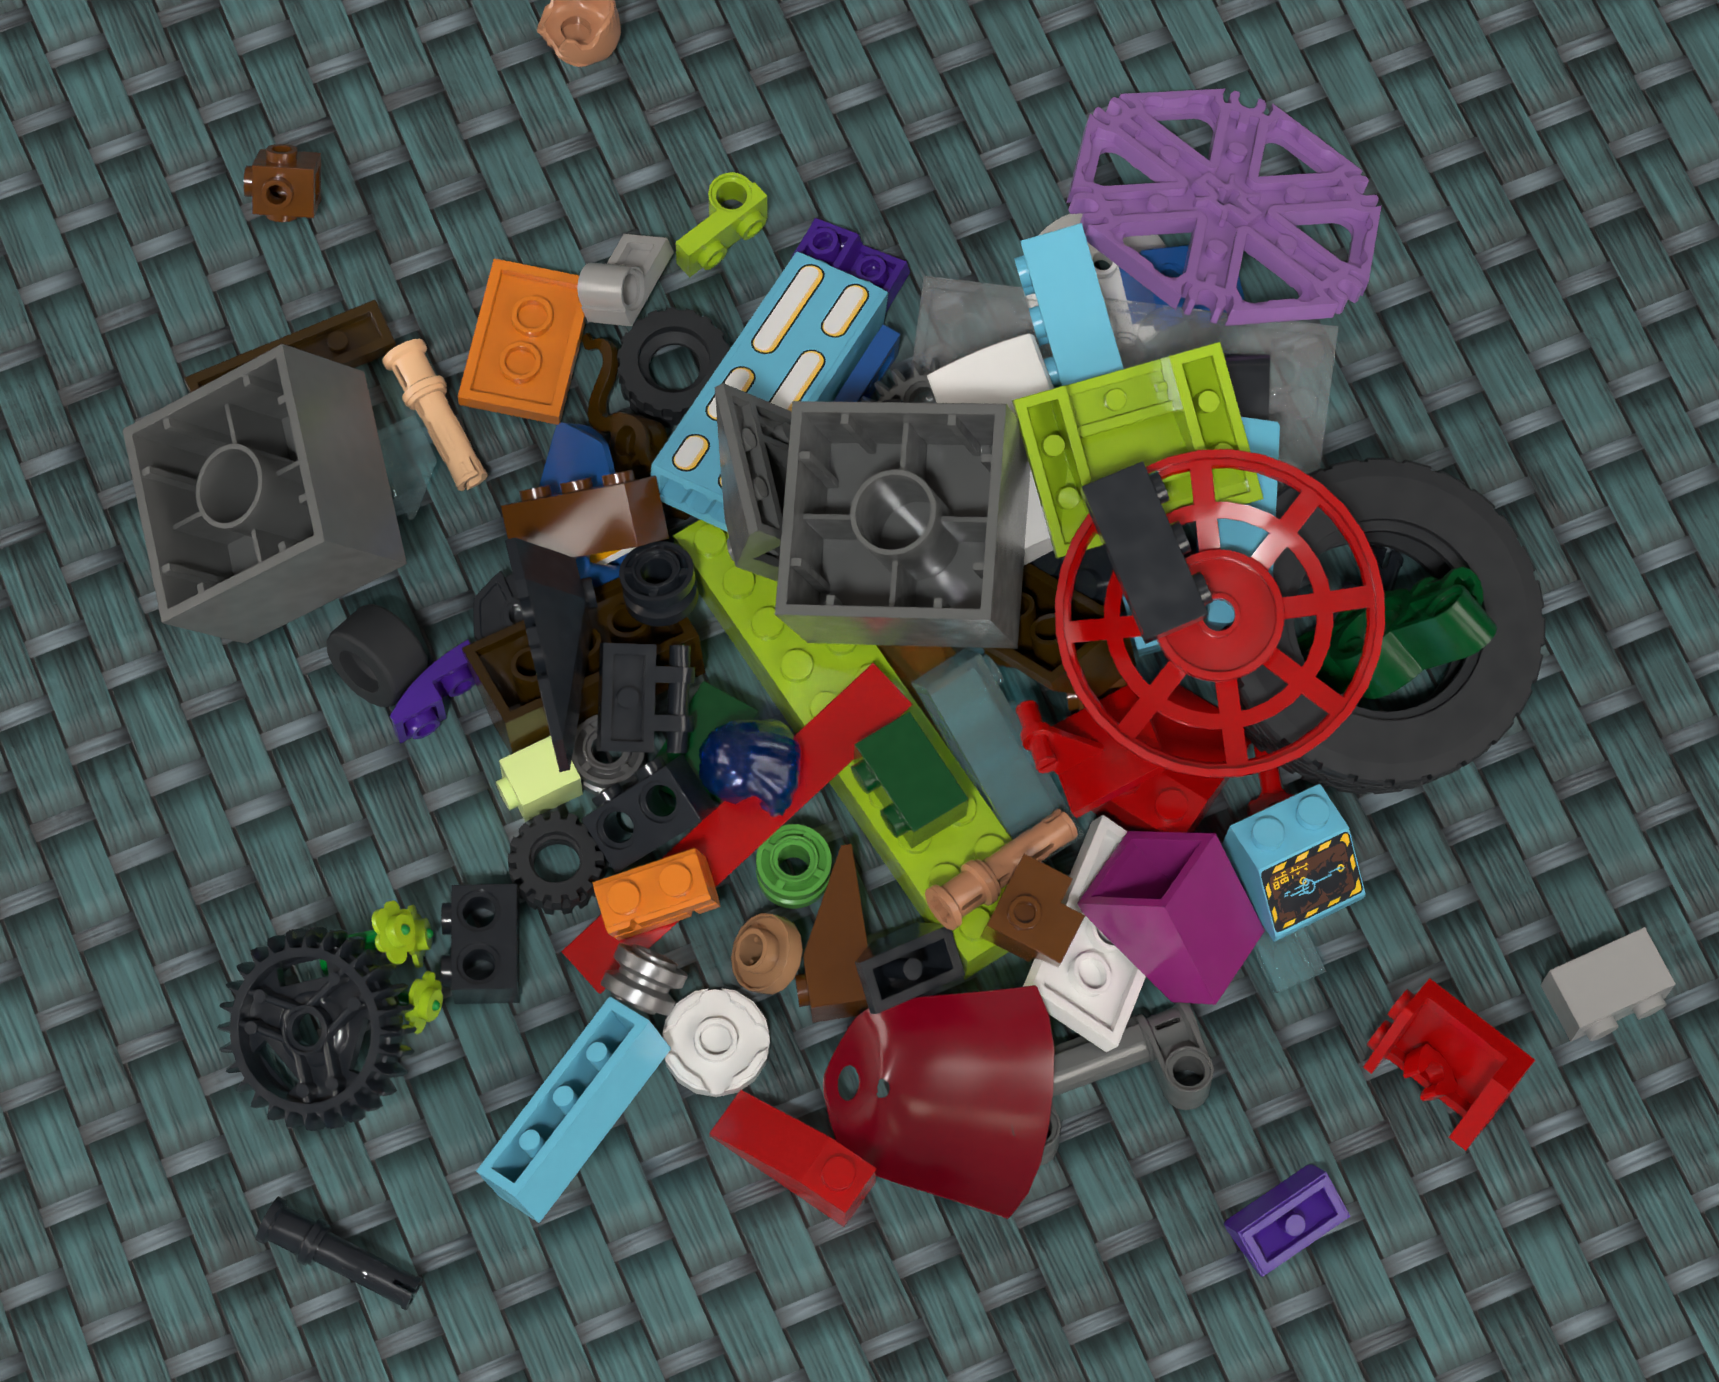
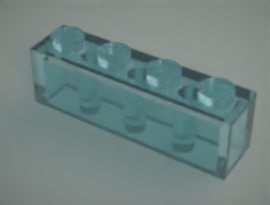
(986, 741)

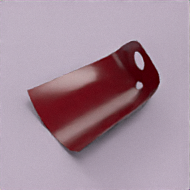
(957, 1083)

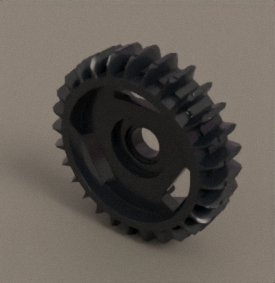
(344, 1001)

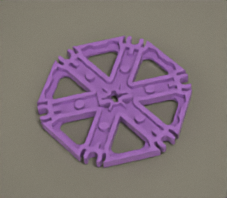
(1258, 214)

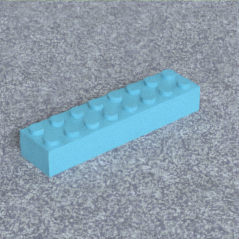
(1071, 319)

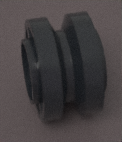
(658, 583)

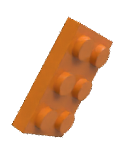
(524, 343)

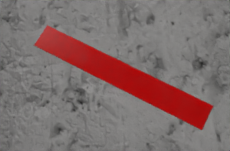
(739, 829)

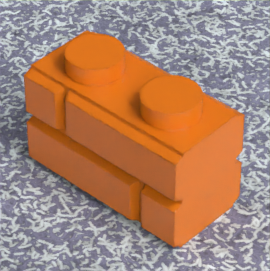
(656, 894)

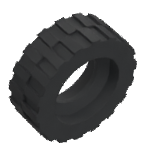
(651, 335)

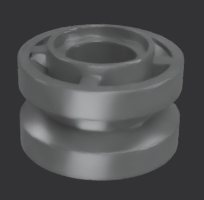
(596, 775)
(644, 979)

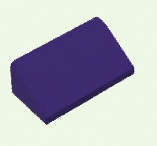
(1287, 1219)

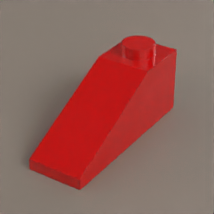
(796, 1156)

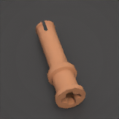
(982, 880)

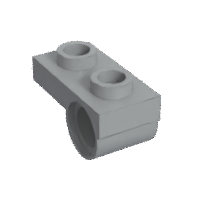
(620, 288)

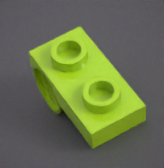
(710, 239)

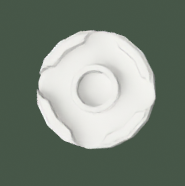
(716, 1042)

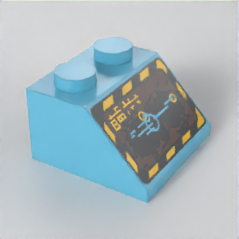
(1295, 862)

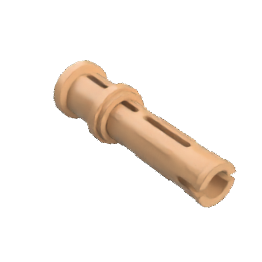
(426, 395)

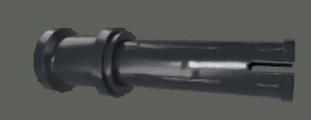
(315, 1243)

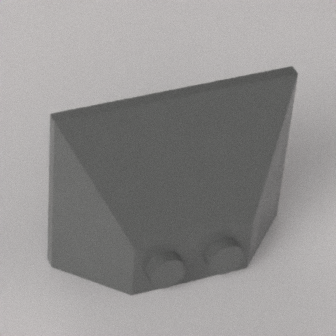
(753, 477)

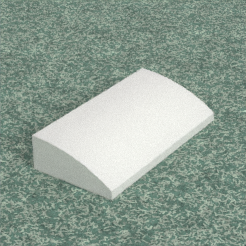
(998, 377)

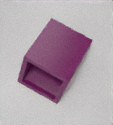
(1175, 912)

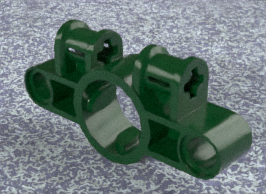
(1422, 630)

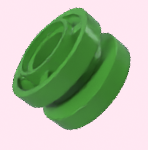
(790, 890)

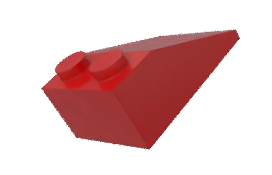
(1173, 799)

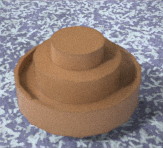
(766, 953)

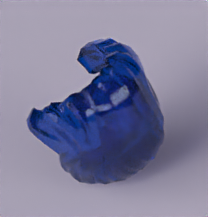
(750, 761)

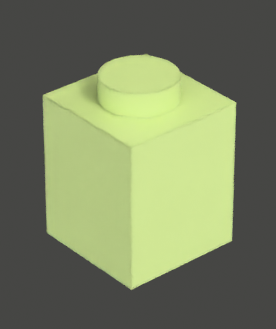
(534, 780)

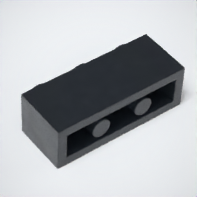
(1146, 551)

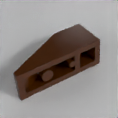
(835, 943)

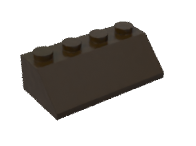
(1037, 641)
(508, 678)

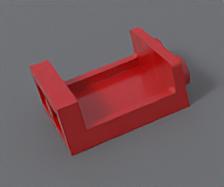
(1480, 1056)

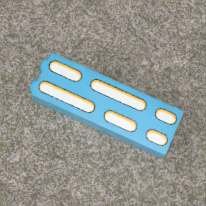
(791, 350)

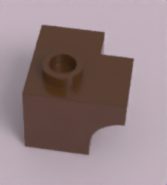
(1031, 915)

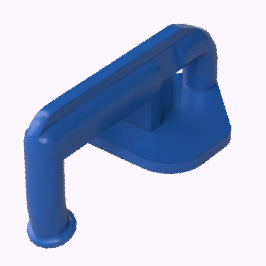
(578, 454)

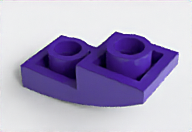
(847, 253)
(422, 706)

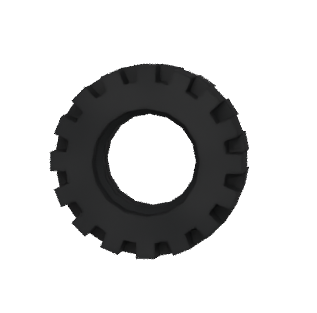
(549, 832)

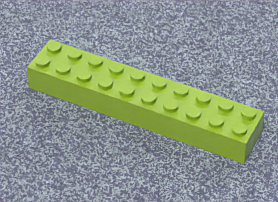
(802, 683)

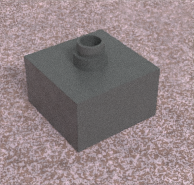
(263, 495)
(904, 524)

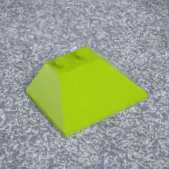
(1130, 418)

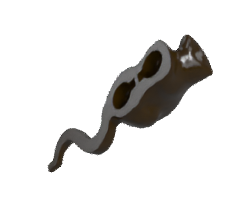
(634, 438)

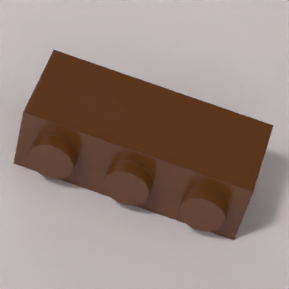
(589, 518)

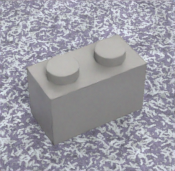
(1608, 986)

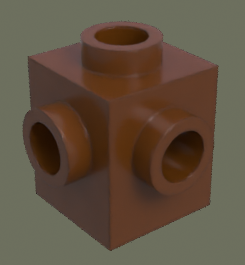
(284, 183)

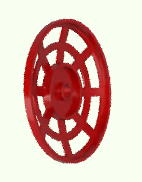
(1256, 625)

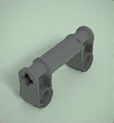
(1165, 1040)

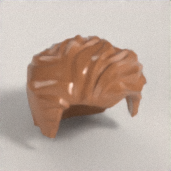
(581, 30)

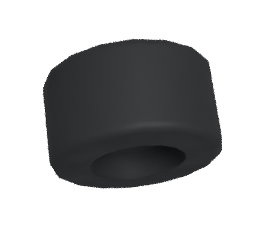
(376, 655)

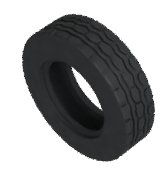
(1475, 704)

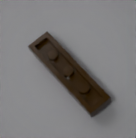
(346, 338)

